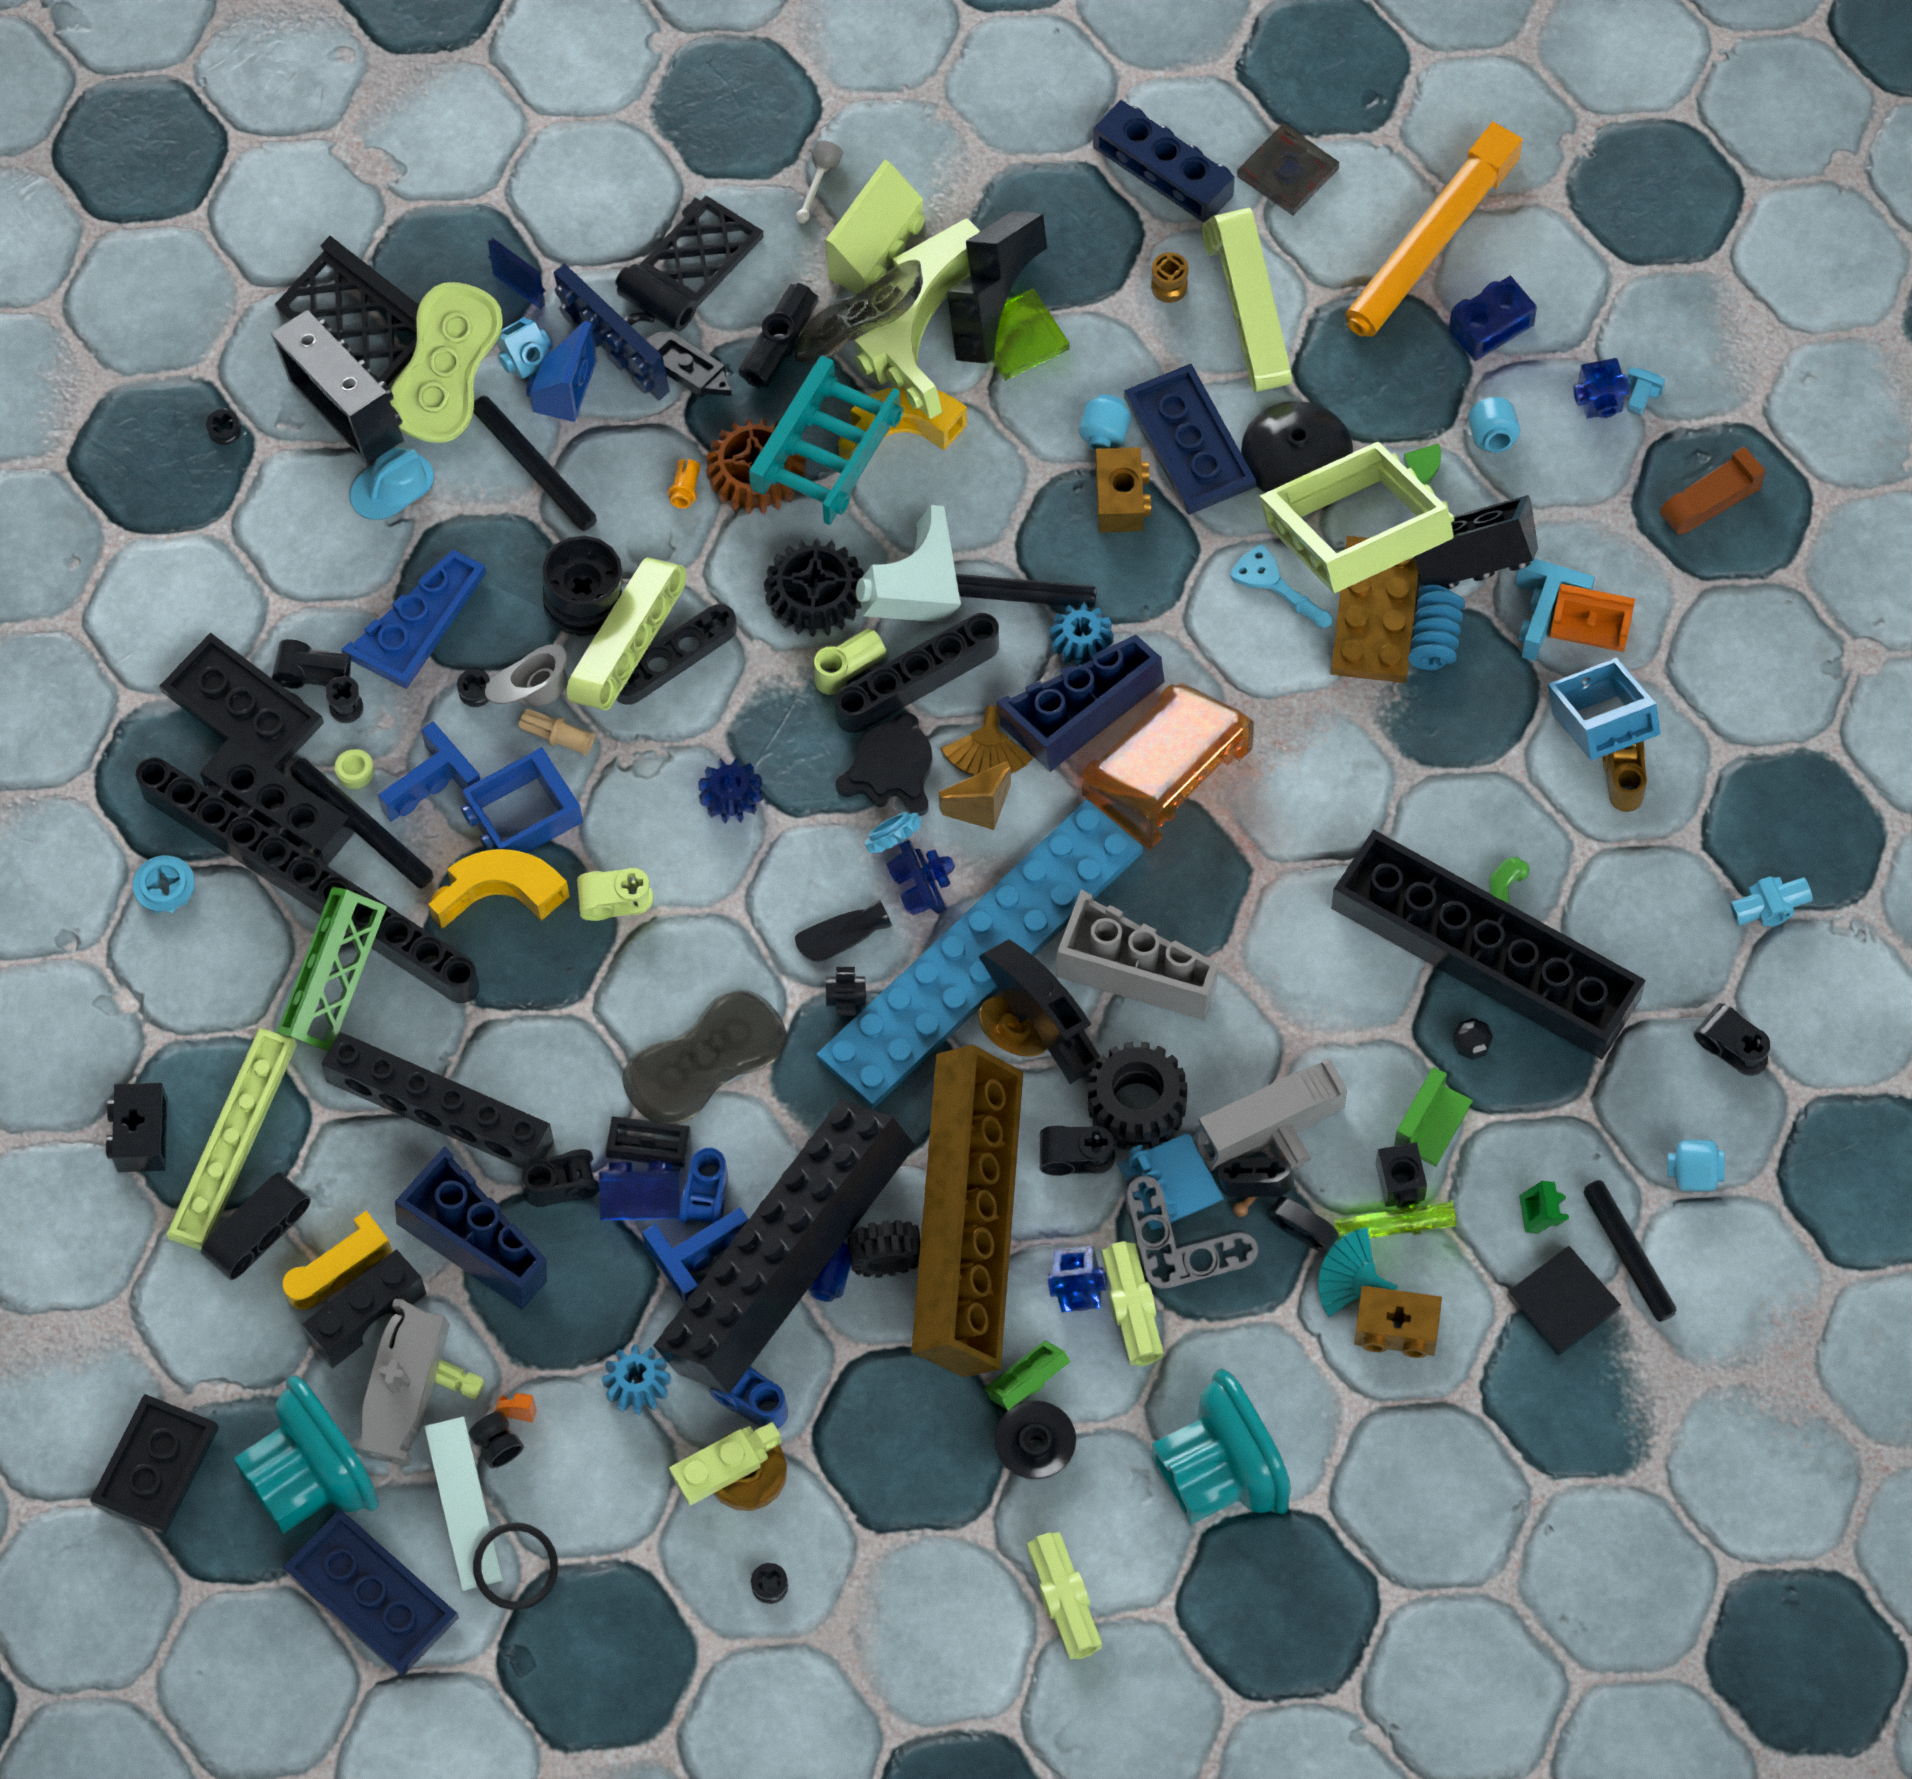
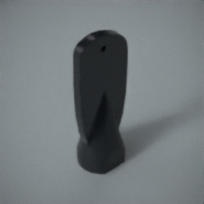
(841, 932)

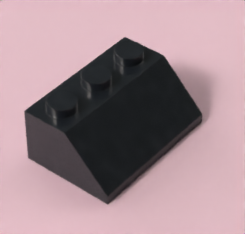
(1482, 544)

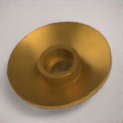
(1006, 1031)

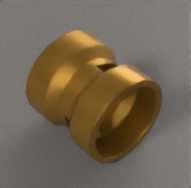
(1169, 277)

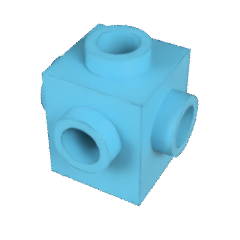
(523, 348)

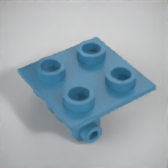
(1180, 1173)

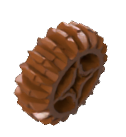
(730, 472)

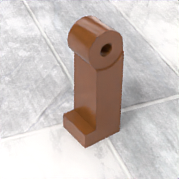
(1714, 492)

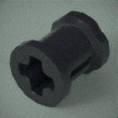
(342, 702)

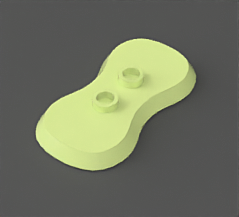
(454, 334)

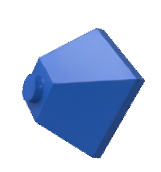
(564, 376)

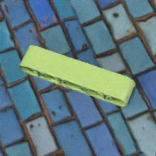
(626, 633)

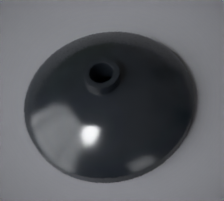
(1278, 457)

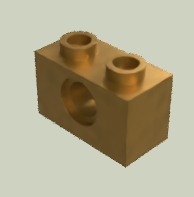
(1118, 509)

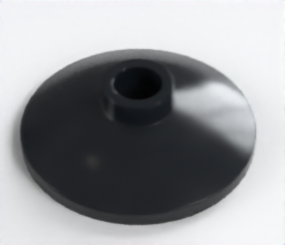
(1035, 1422)

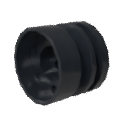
(581, 584)

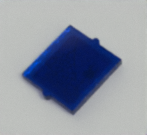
(516, 273)

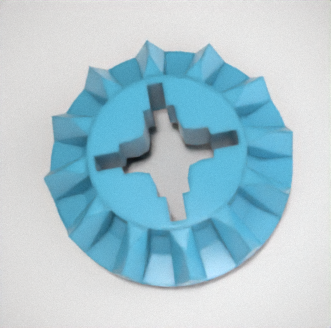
(892, 832)
(148, 879)

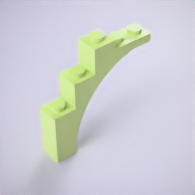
(893, 349)

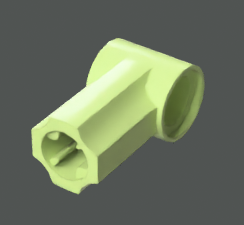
(849, 659)

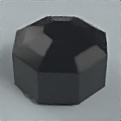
(1472, 1038)

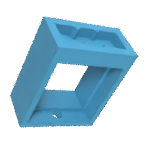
(1610, 730)

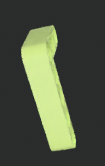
(1251, 296)

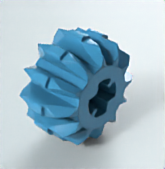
(1080, 623)
(636, 1394)

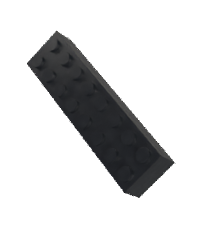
(1487, 944)
(784, 1246)

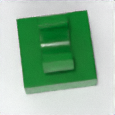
(1541, 1207)

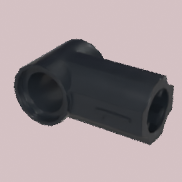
(300, 664)

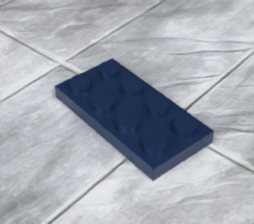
(621, 341)
(1189, 439)
(370, 1593)

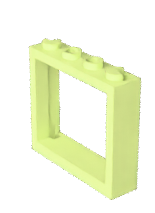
(1339, 479)

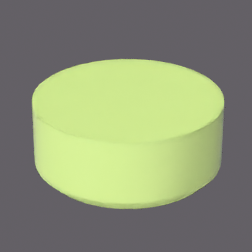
(354, 768)

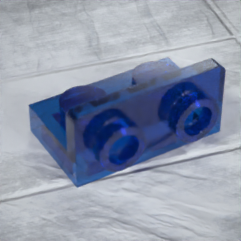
(639, 1192)

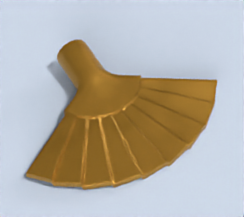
(986, 748)

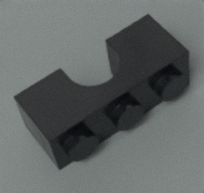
(341, 1323)

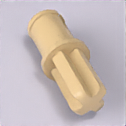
(556, 731)

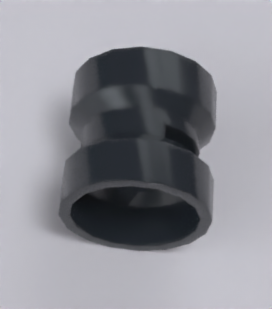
(496, 1439)

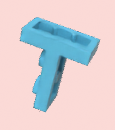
(1545, 582)

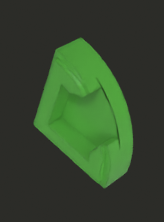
(1424, 462)

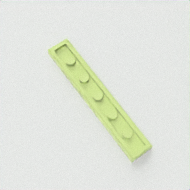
(232, 1139)

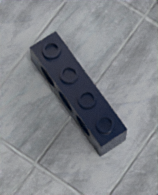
(1201, 198)

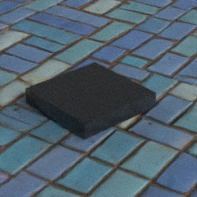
(1563, 1300)

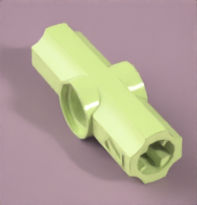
(1132, 1304)
(1064, 1595)

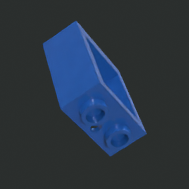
(510, 778)

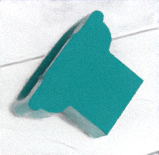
(1223, 1456)
(305, 1463)

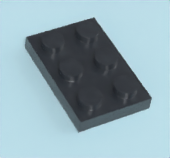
(154, 1464)

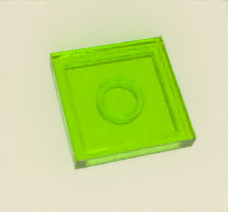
(1026, 335)

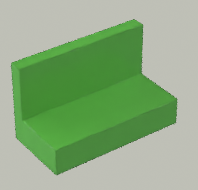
(1433, 1117)

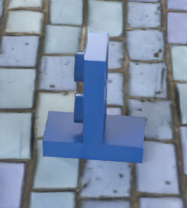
(429, 776)
(692, 1253)

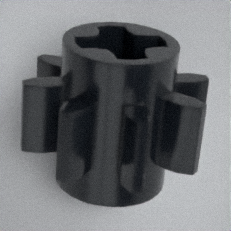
(846, 991)

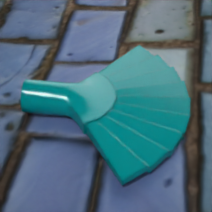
(1346, 1270)

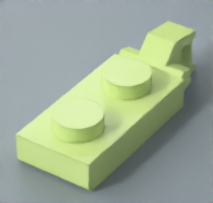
(724, 1462)

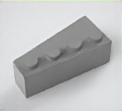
(1133, 961)

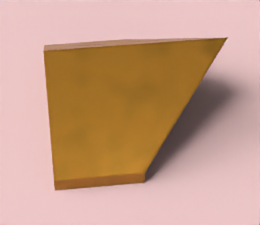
(978, 797)

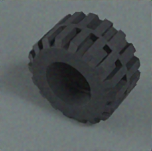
(1142, 1067)

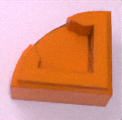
(520, 1407)

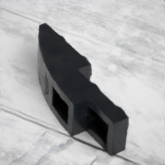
(1051, 1009)

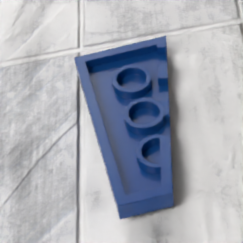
(414, 626)

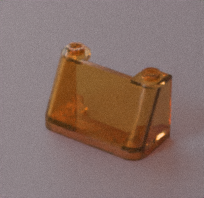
(1166, 760)

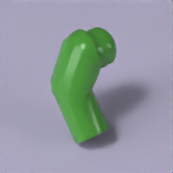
(1509, 871)

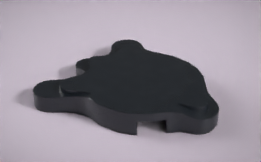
(891, 763)

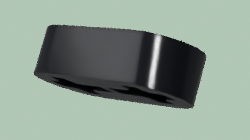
(1256, 1177)
(1303, 1224)

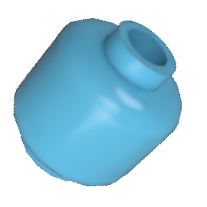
(1105, 422)
(1494, 424)
(1697, 1165)

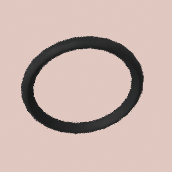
(477, 1567)

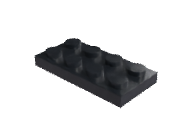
(241, 702)

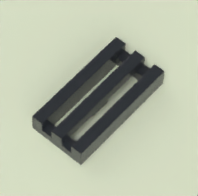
(644, 1155)

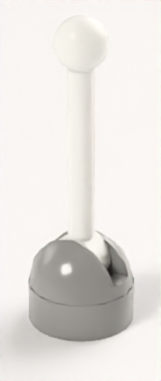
(825, 158)

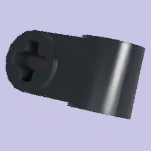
(1732, 1038)
(1071, 1150)
(563, 1178)

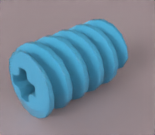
(1436, 628)

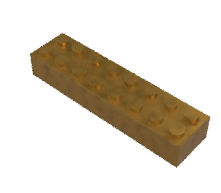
(967, 1212)

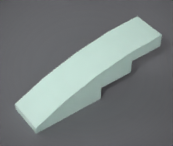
(462, 1499)

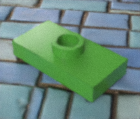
(1027, 1375)

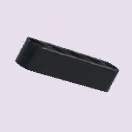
(923, 657)

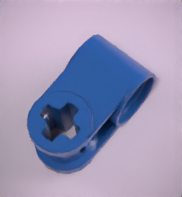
(704, 1196)
(748, 1396)

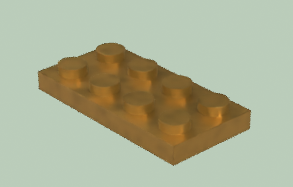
(1376, 623)

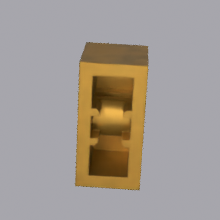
(1418, 1316)

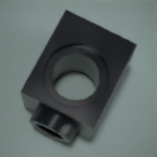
(1403, 1160)

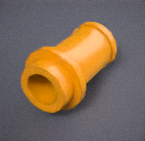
(682, 491)

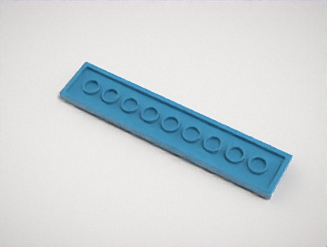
(950, 980)

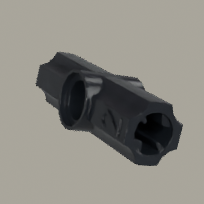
(771, 351)

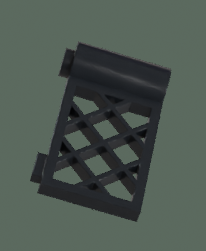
(658, 290)

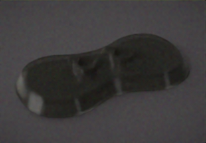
(857, 314)
(729, 1039)

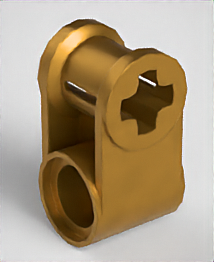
(1626, 768)

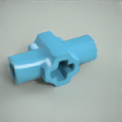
(1771, 901)

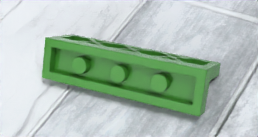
(318, 965)

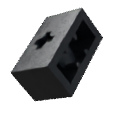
(147, 1108)

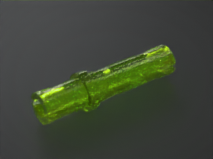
(1400, 1221)

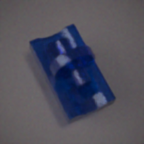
(912, 864)

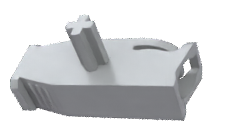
(1273, 1117)
(401, 1383)

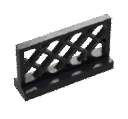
(372, 286)

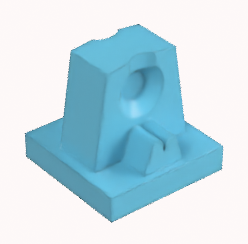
(1644, 385)

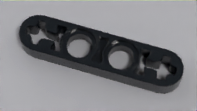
(679, 659)

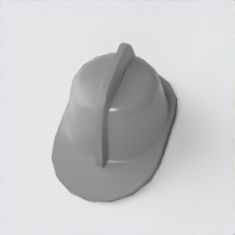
(531, 681)

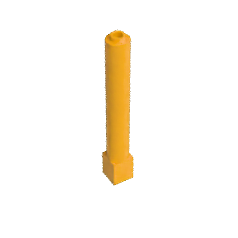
(1485, 168)

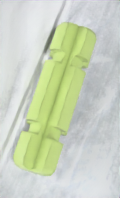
(455, 1378)

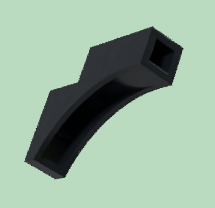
(995, 263)

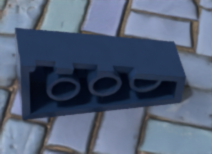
(1073, 708)
(469, 1230)

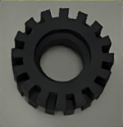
(884, 1248)

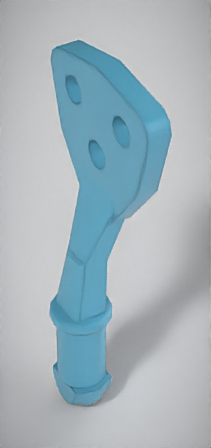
(1271, 580)

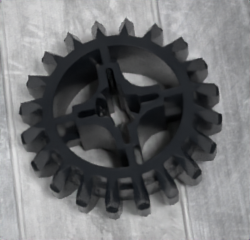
(788, 580)

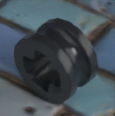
(220, 417)
(468, 696)
(770, 1595)

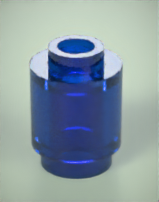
(833, 1278)

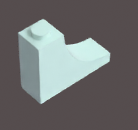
(920, 585)

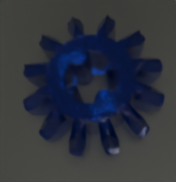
(717, 785)

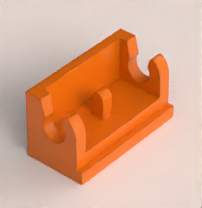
(1592, 617)

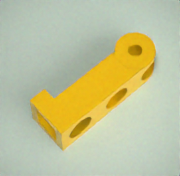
(338, 1266)

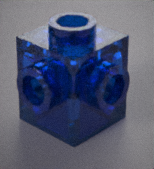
(1601, 388)
(1076, 1287)

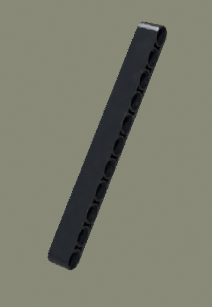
(299, 864)

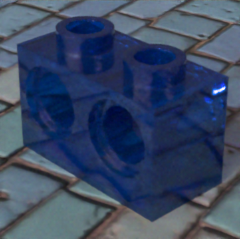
(1497, 323)

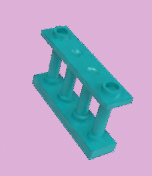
(806, 412)

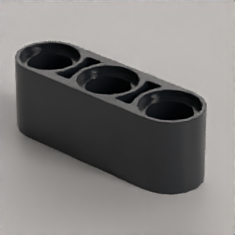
(255, 1226)

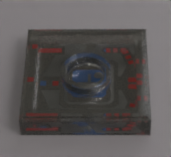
(1288, 169)

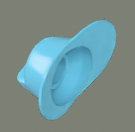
(391, 483)

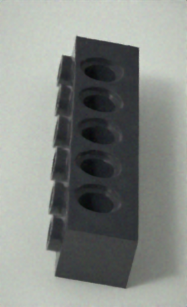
(436, 1101)

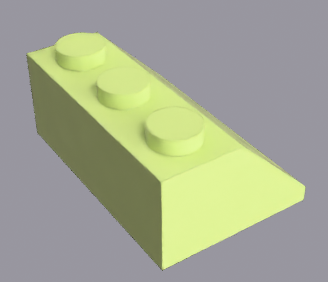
(874, 230)

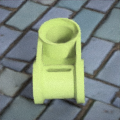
(610, 894)

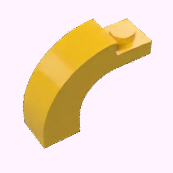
(939, 430)
(499, 873)

